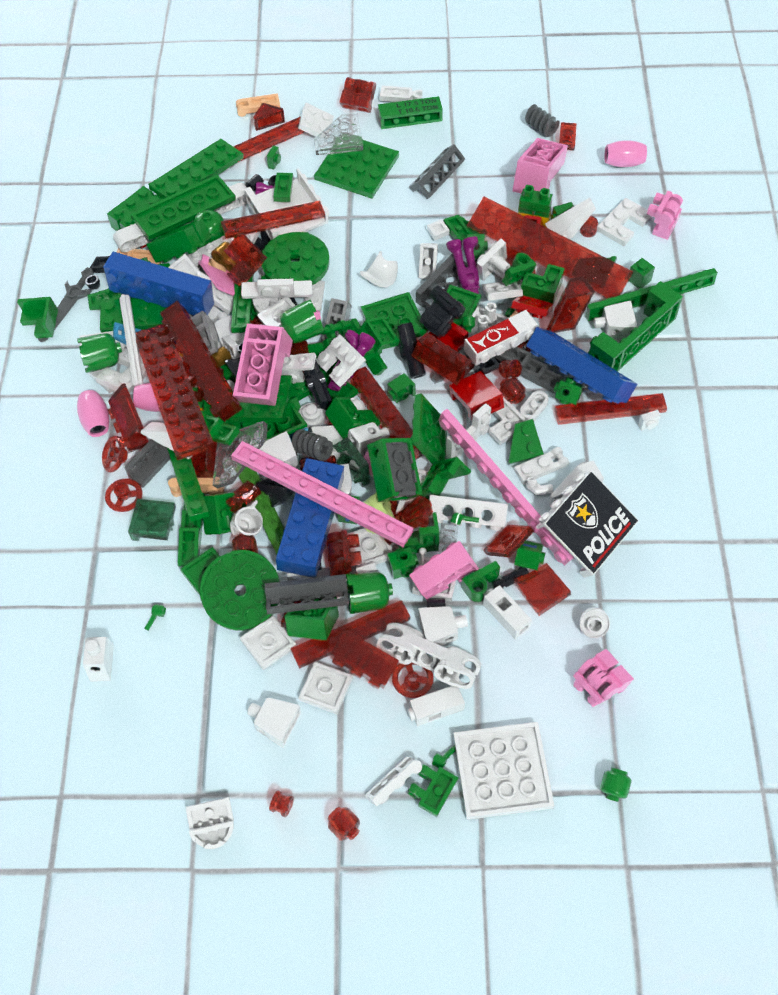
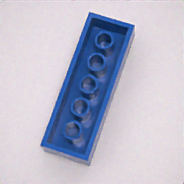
(158, 283)
(581, 365)
(308, 524)

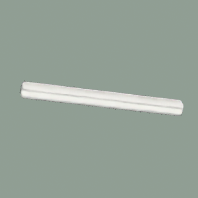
(130, 335)

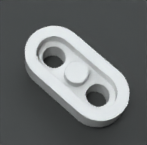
(532, 407)

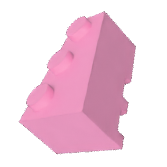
(443, 569)

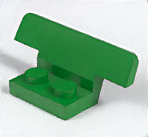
(384, 337)

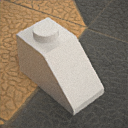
(428, 259)

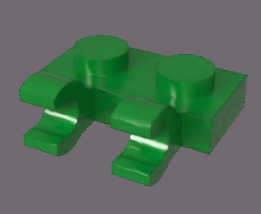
(437, 792)

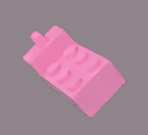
(539, 164)
(261, 364)

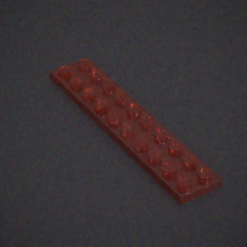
(549, 247)
(173, 392)

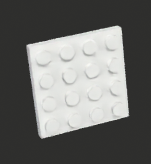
(503, 770)

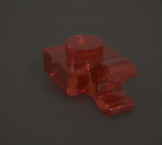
(244, 494)

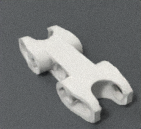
(445, 662)

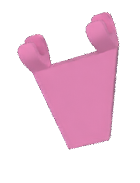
(218, 277)

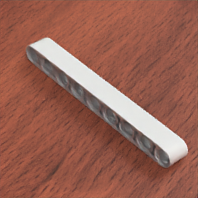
(132, 237)

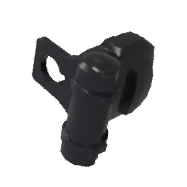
(442, 312)

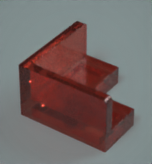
(246, 256)

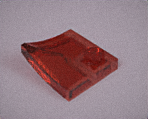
(542, 589)

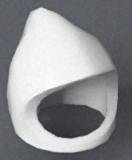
(381, 272)
(247, 521)

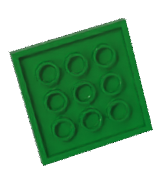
(358, 170)

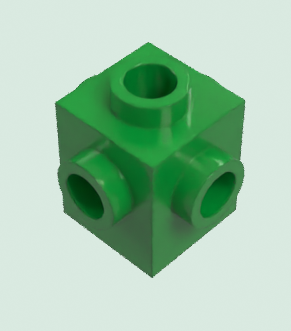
(482, 245)
(575, 390)
(402, 562)

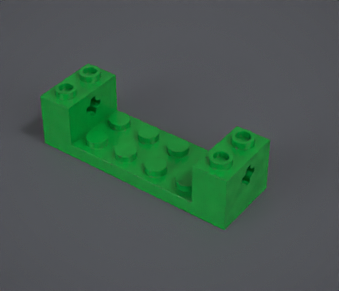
(660, 307)

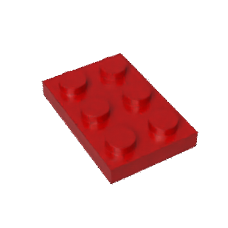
(535, 306)

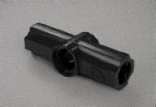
(408, 342)
(318, 386)

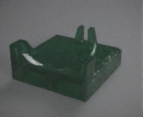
(357, 464)
(152, 520)

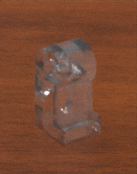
(448, 535)

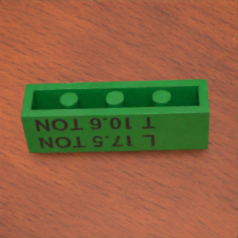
(410, 112)

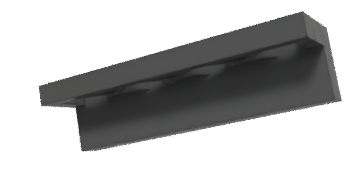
(434, 168)
(445, 271)
(147, 465)
(306, 591)

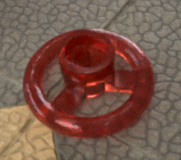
(116, 454)
(119, 487)
(412, 685)

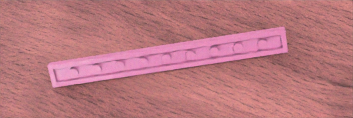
(502, 483)
(323, 494)

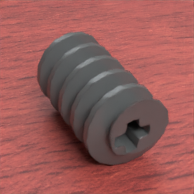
(541, 120)
(312, 445)

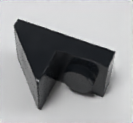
(279, 492)

